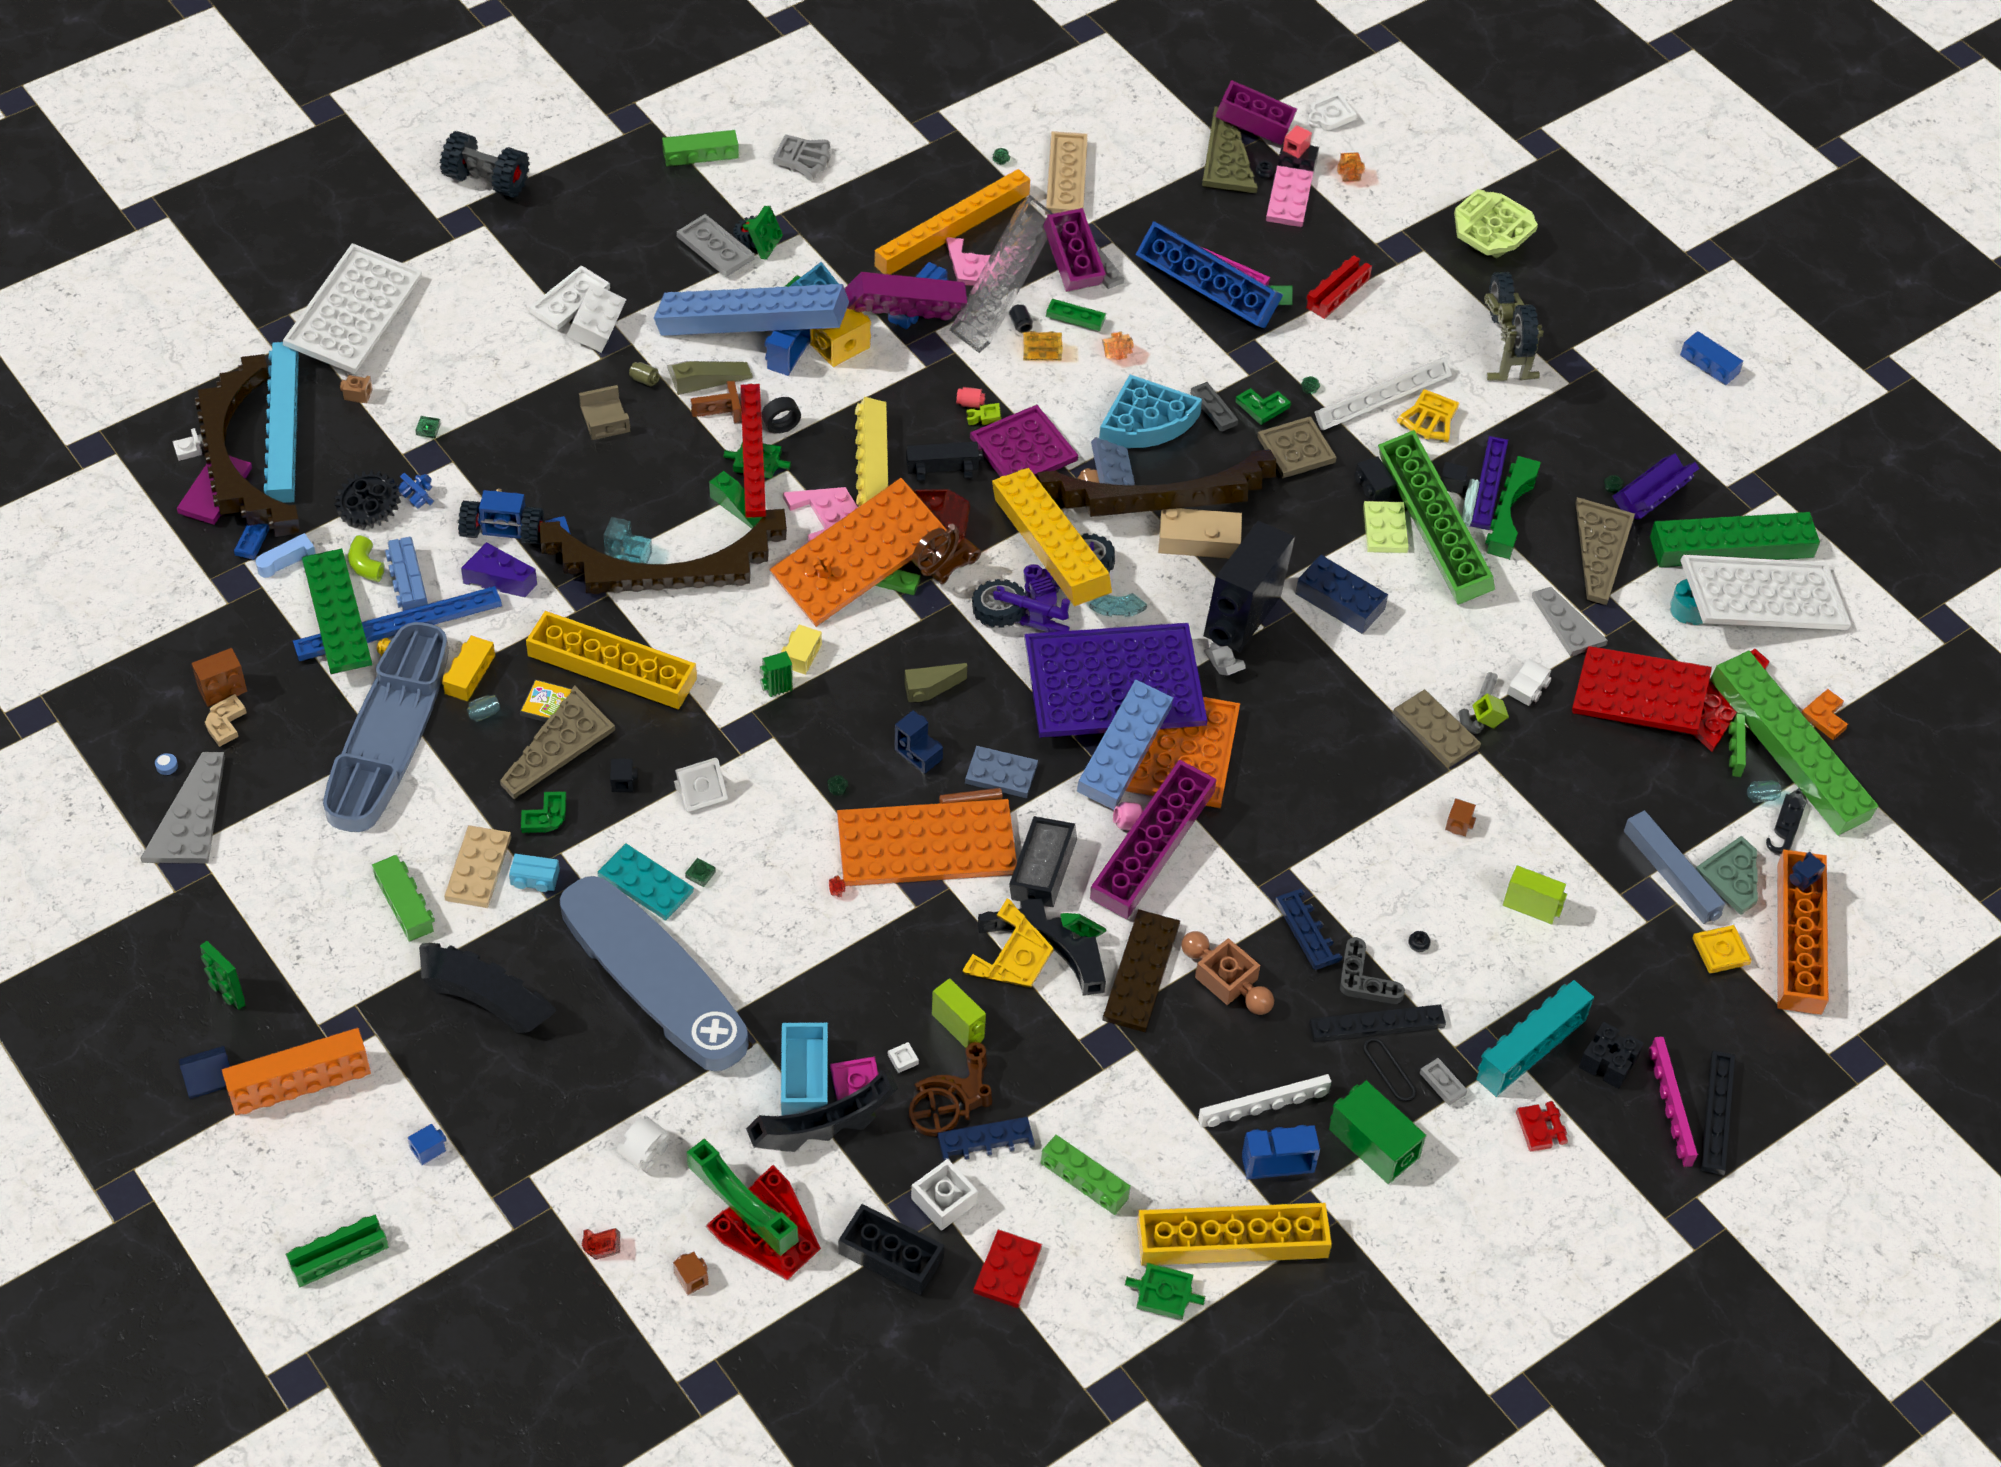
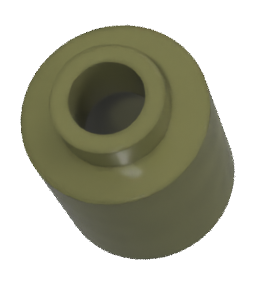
(644, 373)

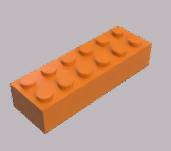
(296, 1071)

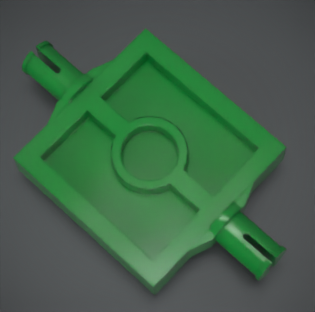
(771, 459)
(1164, 1291)

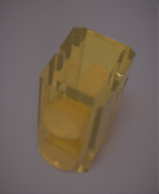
(1042, 346)

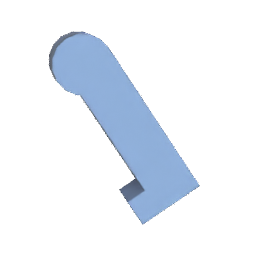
(284, 555)

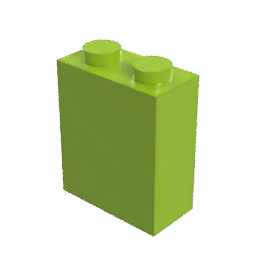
(1535, 895)
(958, 1013)

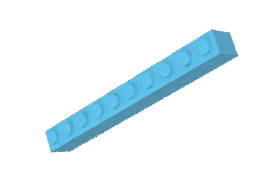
(283, 423)

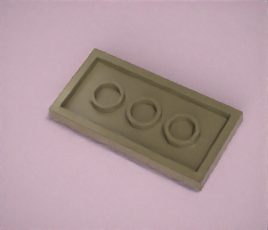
(1436, 728)

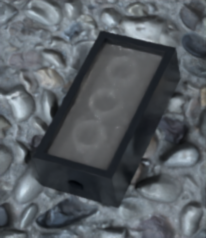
(1043, 860)

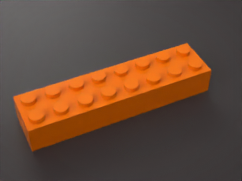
(1801, 939)

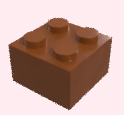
(219, 677)

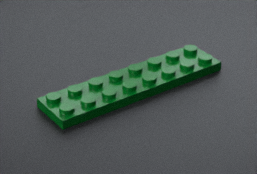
(336, 611)

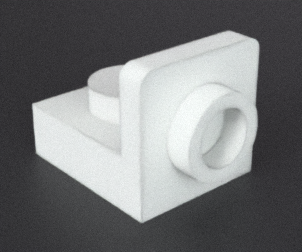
(189, 446)

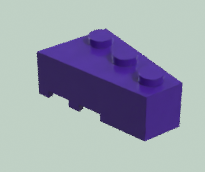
(497, 568)

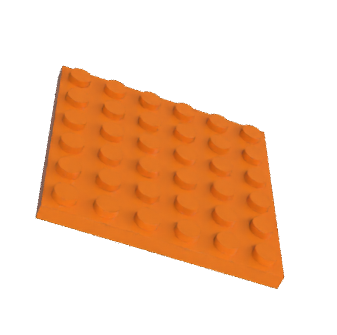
(1199, 746)

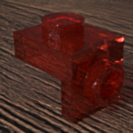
(602, 1243)

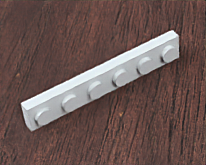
(1263, 1101)

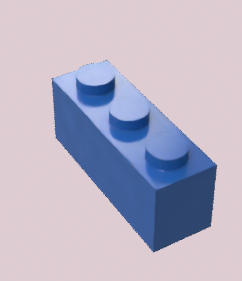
(1711, 358)

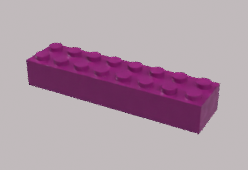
(1152, 839)

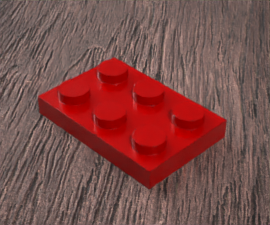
(1007, 1268)

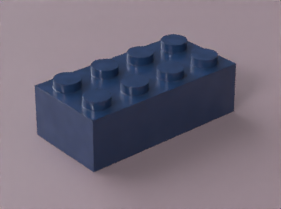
(1341, 594)

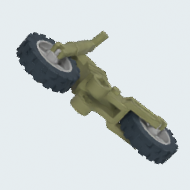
(1519, 327)

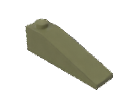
(700, 375)

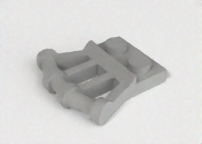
(792, 152)

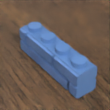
(407, 573)

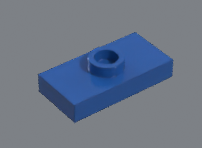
(251, 541)

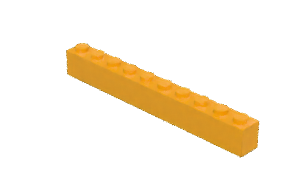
(952, 222)

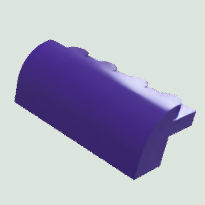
(1654, 486)

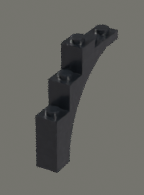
(1079, 953)
(823, 1123)

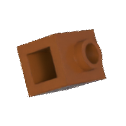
(1461, 817)
(691, 1272)

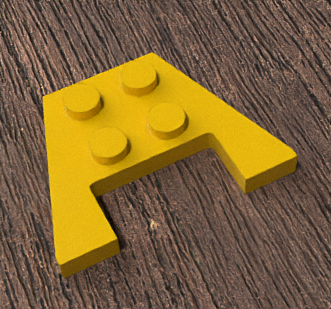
(1021, 956)

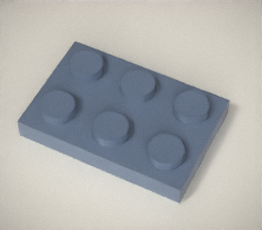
(1112, 463)
(1001, 770)

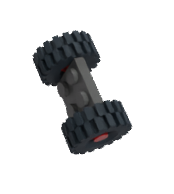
(505, 172)

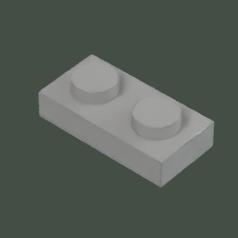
(1443, 1081)

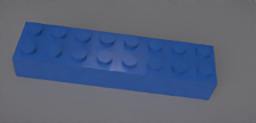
(1209, 274)

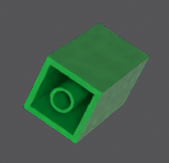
(1377, 1131)

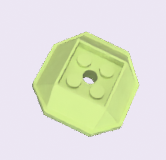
(1493, 223)

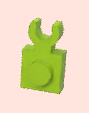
(987, 414)

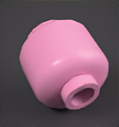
(1126, 815)

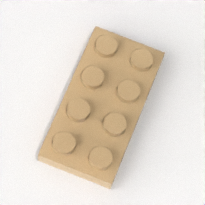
(477, 866)

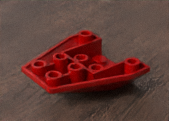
(737, 1235)

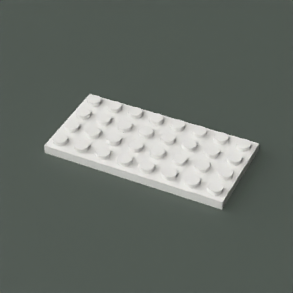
(352, 308)
(1765, 592)

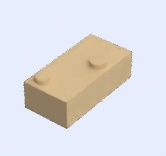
(1199, 532)

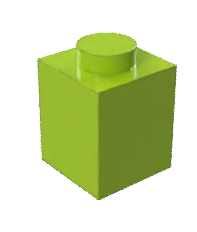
(1490, 710)

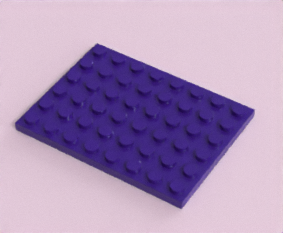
(1087, 673)

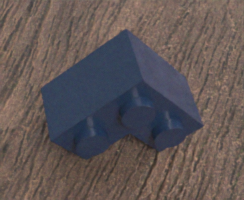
(915, 744)

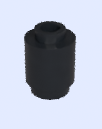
(1021, 318)

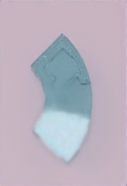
(1124, 605)

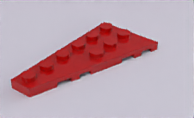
(1718, 712)

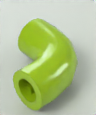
(361, 562)

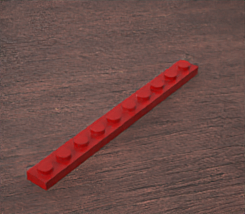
(752, 451)

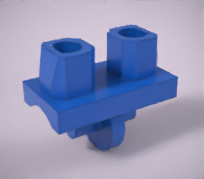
(420, 496)

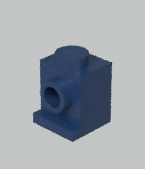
(1806, 872)

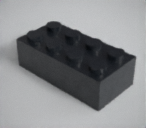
(891, 1249)

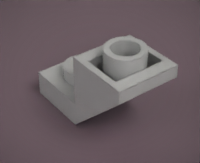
(1223, 659)

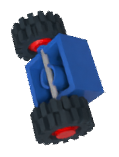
(501, 516)

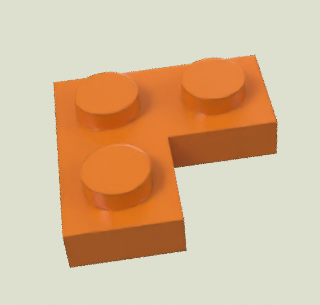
(1822, 716)

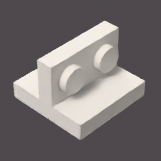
(701, 784)

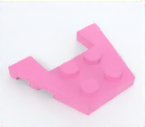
(965, 265)
(828, 504)

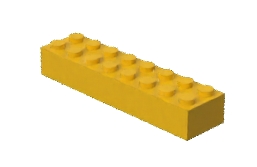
(611, 659)
(1233, 1234)

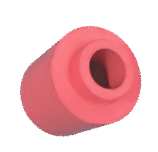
(970, 397)

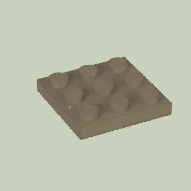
(1297, 447)

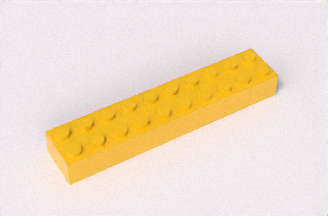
(1052, 537)

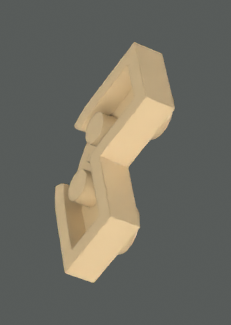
(219, 719)

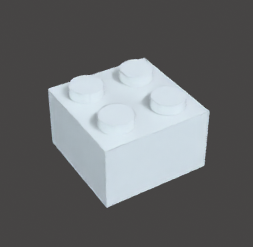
(944, 1194)

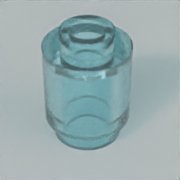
(483, 707)
(1764, 791)

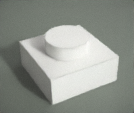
(903, 1057)

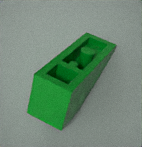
(731, 496)

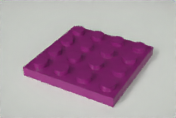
(1024, 442)

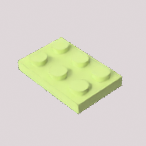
(1385, 527)

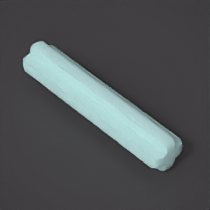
(1470, 500)

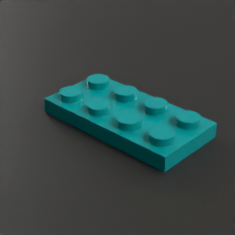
(645, 881)

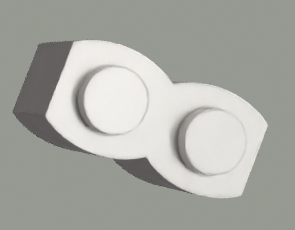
(1529, 682)

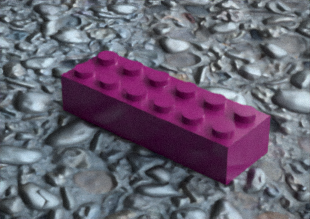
(906, 295)

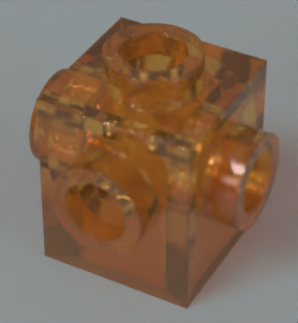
(1350, 167)
(1118, 345)

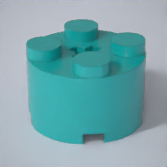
(1684, 605)

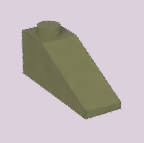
(929, 682)

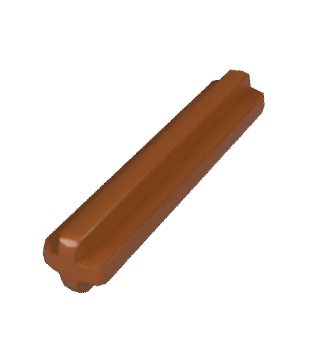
(979, 795)

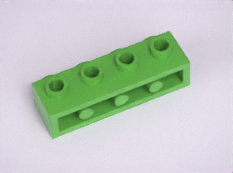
(1085, 1174)

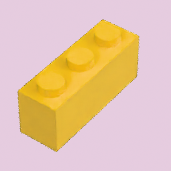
(468, 668)

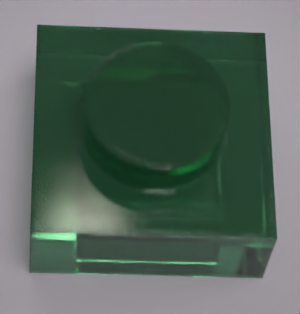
(428, 427)
(700, 872)

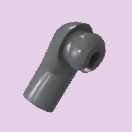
(1473, 727)

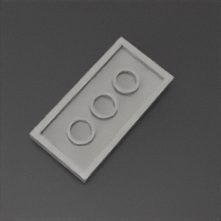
(715, 245)

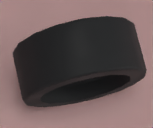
(785, 423)

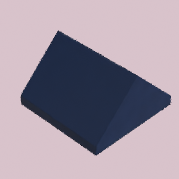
(204, 1071)

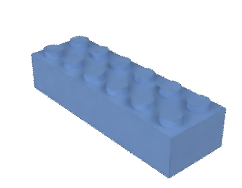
(1124, 744)

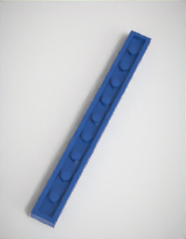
(390, 624)

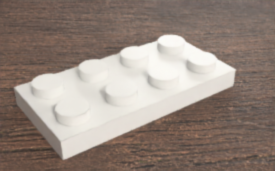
(564, 300)

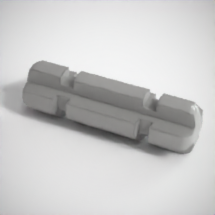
(1488, 684)

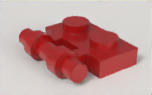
(1535, 1129)

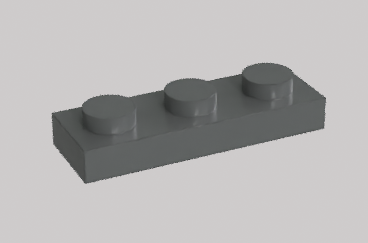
(1214, 406)

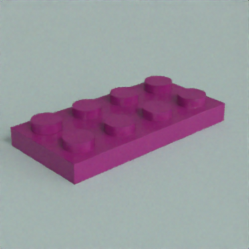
(199, 501)

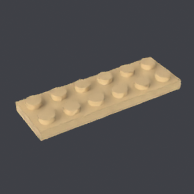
(1066, 171)

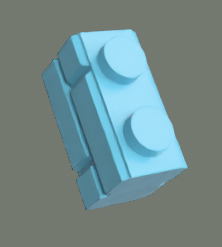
(534, 872)

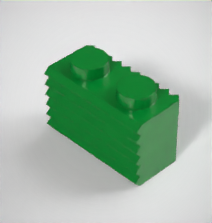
(777, 674)

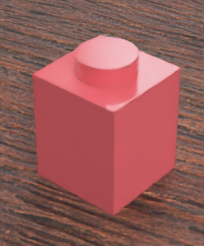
(1297, 141)

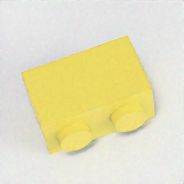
(803, 647)

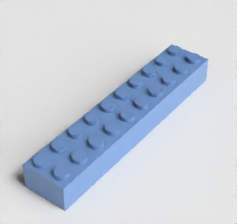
(751, 309)

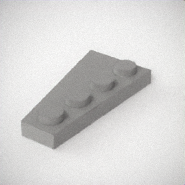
(1567, 623)

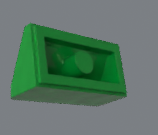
(1081, 925)

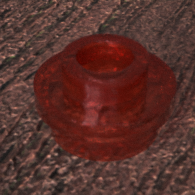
(837, 886)

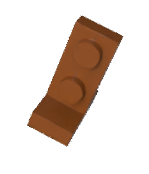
(718, 404)

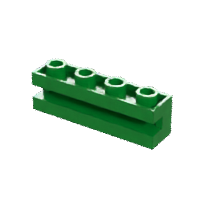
(337, 1250)

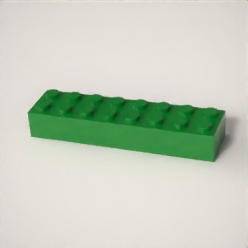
(1751, 536)

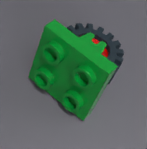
(759, 232)

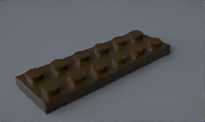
(1141, 970)

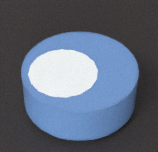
(166, 764)

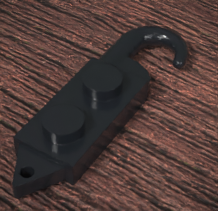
(1788, 820)

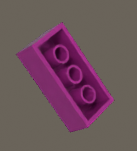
(1256, 112)
(1074, 249)

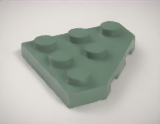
(1733, 874)

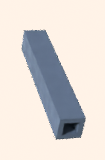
(1674, 867)

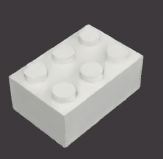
(596, 317)

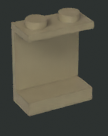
(604, 412)

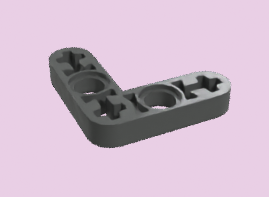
(1361, 982)

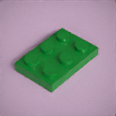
(222, 975)

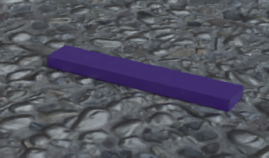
(1489, 483)

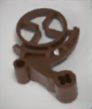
(949, 554)
(969, 1089)

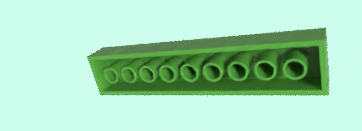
(1436, 517)
(1794, 743)

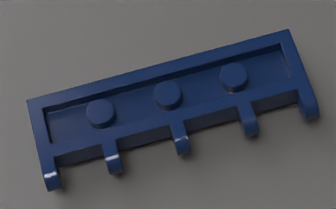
(1306, 930)
(985, 1138)

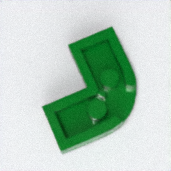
(547, 819)

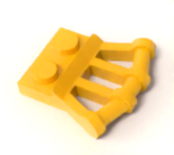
(1434, 406)

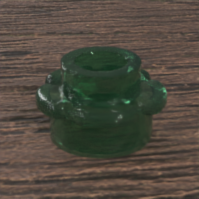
(1001, 156)
(1310, 385)
(1613, 484)
(837, 789)

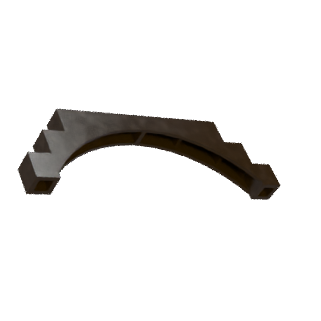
(231, 488)
(1112, 499)
(616, 575)

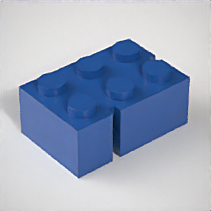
(785, 349)
(1280, 1152)

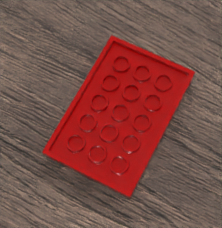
(1642, 690)

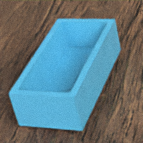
(804, 1067)

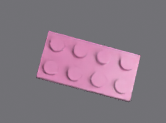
(1289, 196)

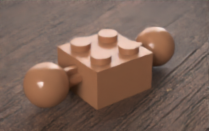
(1227, 972)

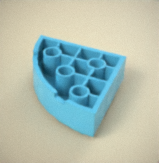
(1148, 414)

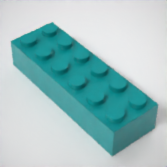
(1534, 1037)

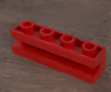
(1338, 287)

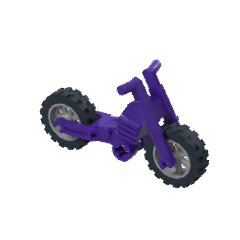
(1038, 598)

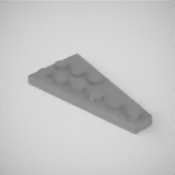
(189, 823)

